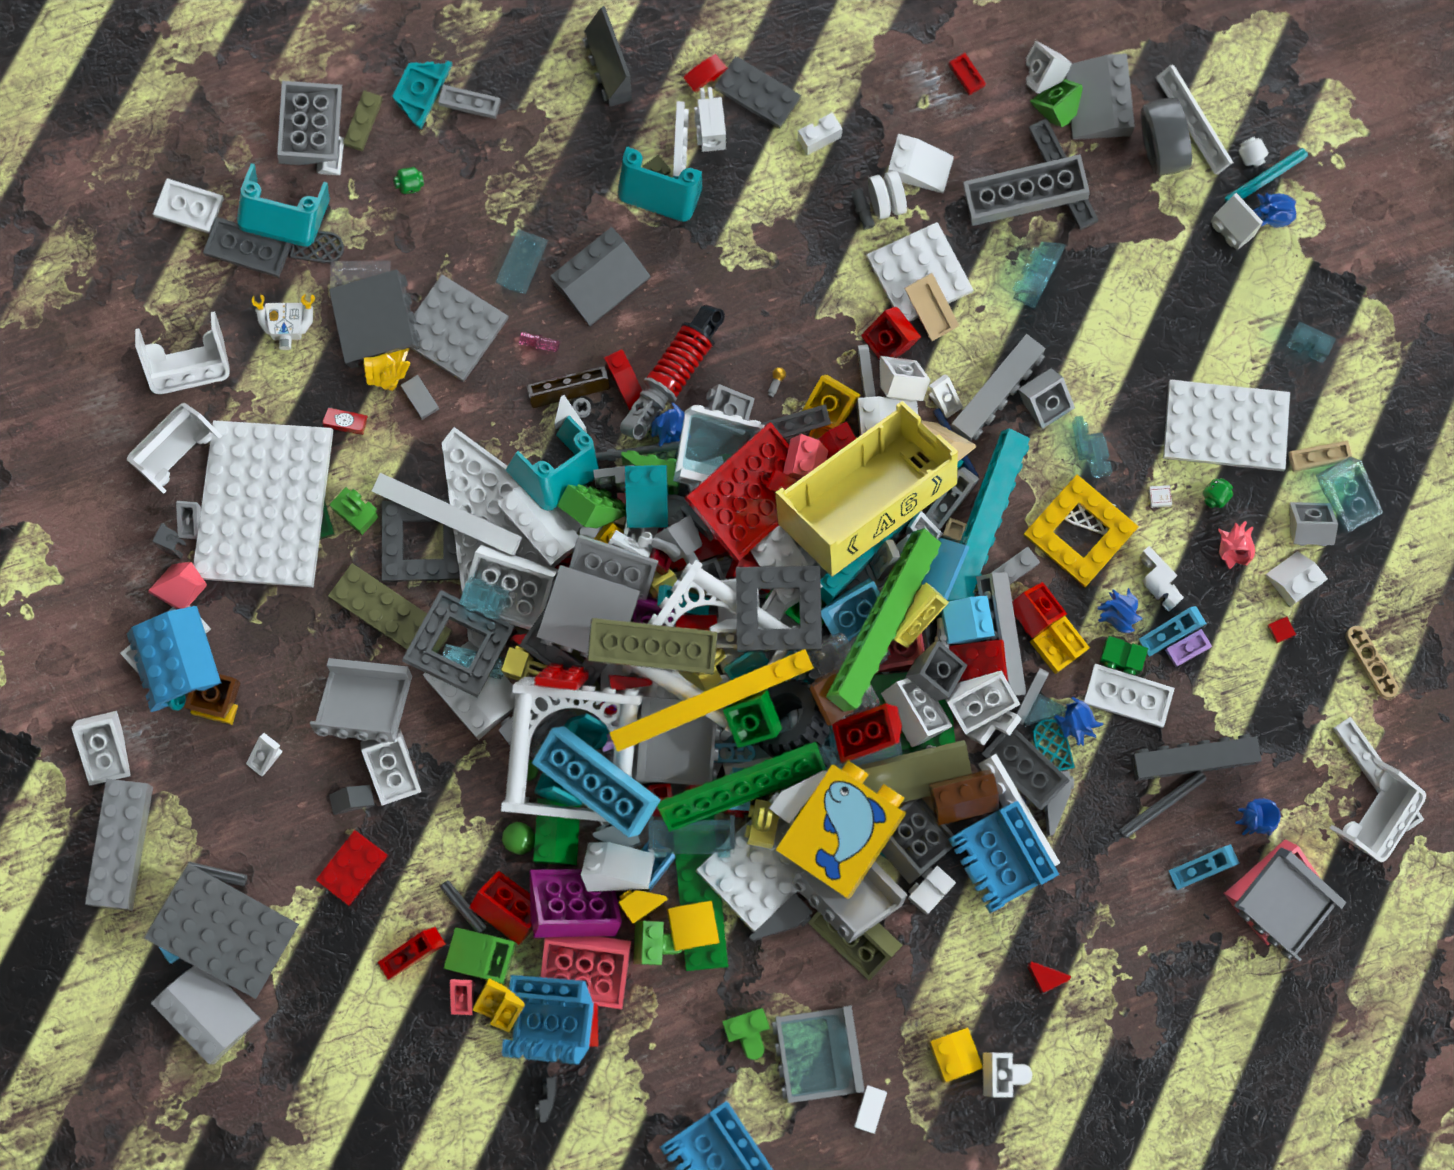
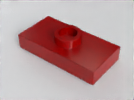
(967, 74)

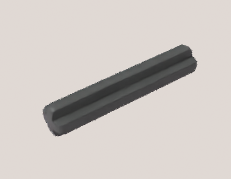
(223, 875)
(462, 906)

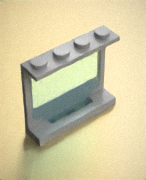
(818, 1054)

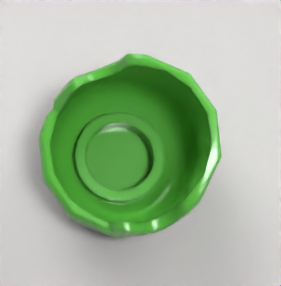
(518, 838)

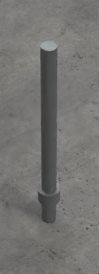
(613, 454)

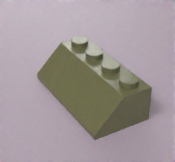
(865, 953)

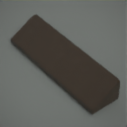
(570, 385)

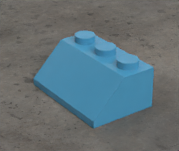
(946, 566)

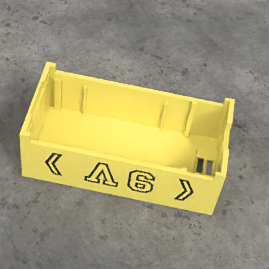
(867, 489)

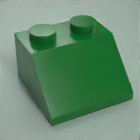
(752, 719)

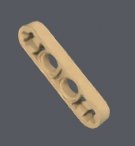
(1375, 660)

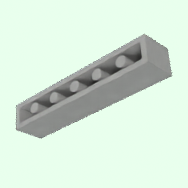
(998, 388)
(998, 591)

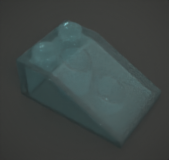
(1350, 493)

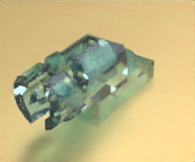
(1092, 447)

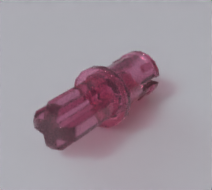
(539, 342)

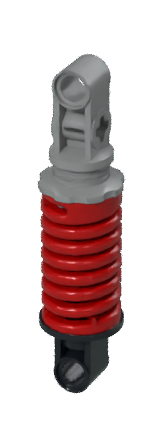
(673, 370)

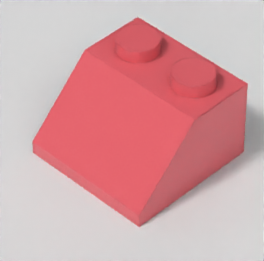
(804, 456)

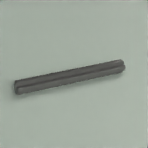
(1162, 804)

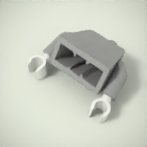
(677, 540)

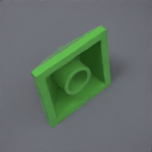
(1059, 102)

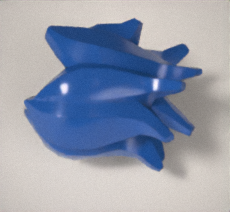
(1276, 210)
(668, 425)
(1120, 611)
(1078, 721)
(1260, 816)

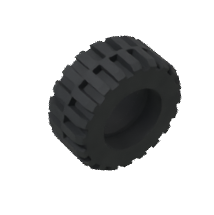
(809, 729)

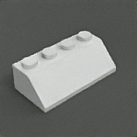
(542, 528)

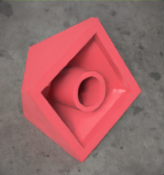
(179, 585)

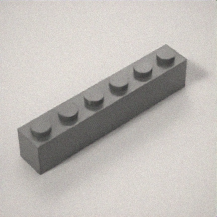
(1196, 758)

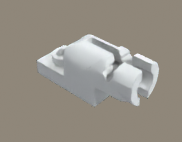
(1159, 579)

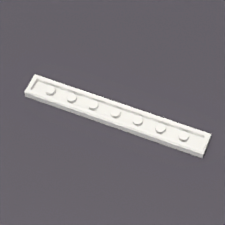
(447, 514)

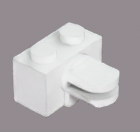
(1002, 1074)

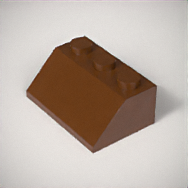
(964, 797)

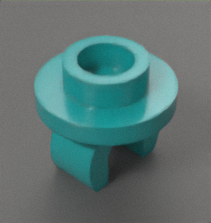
(177, 703)

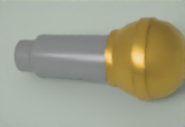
(778, 375)

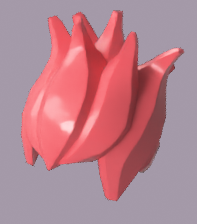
(1237, 545)

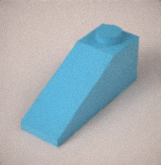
(1173, 630)
(1204, 867)

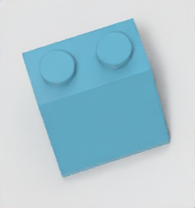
(967, 620)

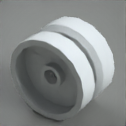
(887, 195)

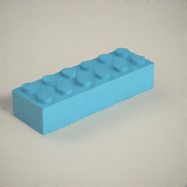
(596, 781)

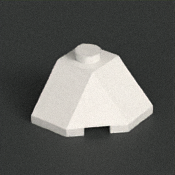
(1045, 67)

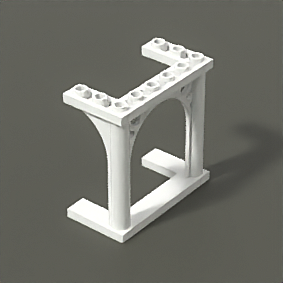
(697, 578)
(525, 697)

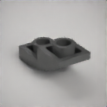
(545, 1106)

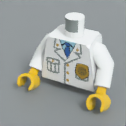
(285, 320)

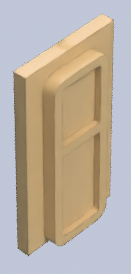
(931, 307)

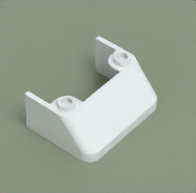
(187, 367)
(169, 443)
(1387, 816)

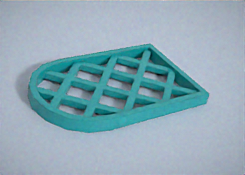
(1051, 741)

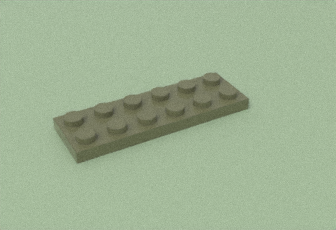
(381, 607)
(652, 646)

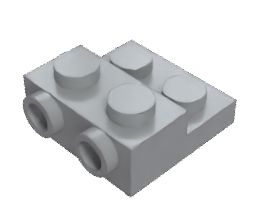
(729, 402)
(610, 477)

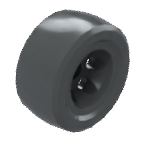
(1166, 136)

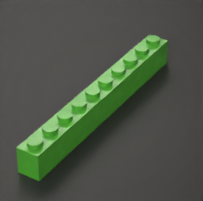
(883, 620)

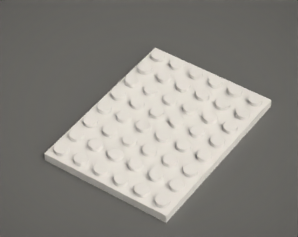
(263, 503)

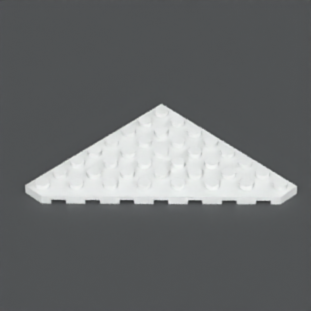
(476, 486)

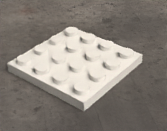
(914, 258)

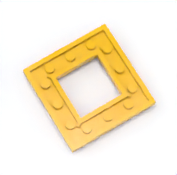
(1080, 492)

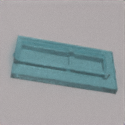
(521, 261)

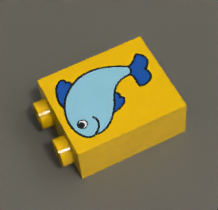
(843, 828)

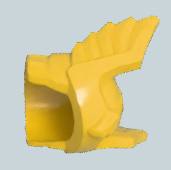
(386, 369)

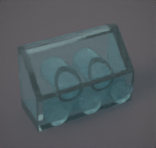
(1038, 273)

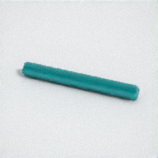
(1270, 174)

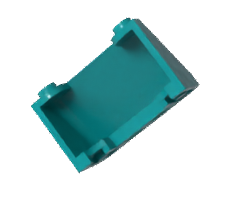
(657, 191)

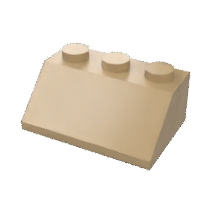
(961, 444)

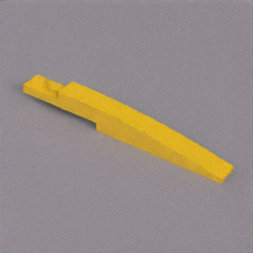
(711, 700)

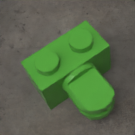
(354, 510)
(651, 943)
(747, 1030)

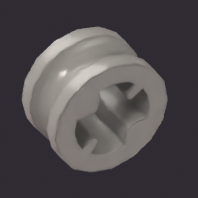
(581, 401)

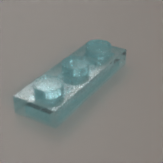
(465, 657)

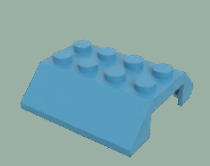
(173, 656)
(1004, 855)
(553, 1020)
(716, 1143)

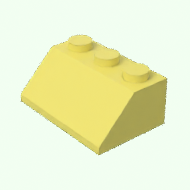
(920, 614)

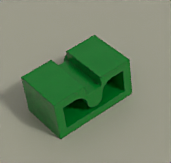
(1123, 655)

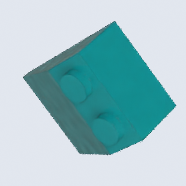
(646, 496)

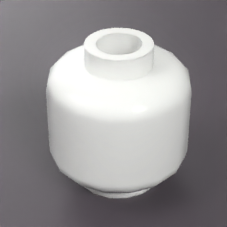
(1253, 152)

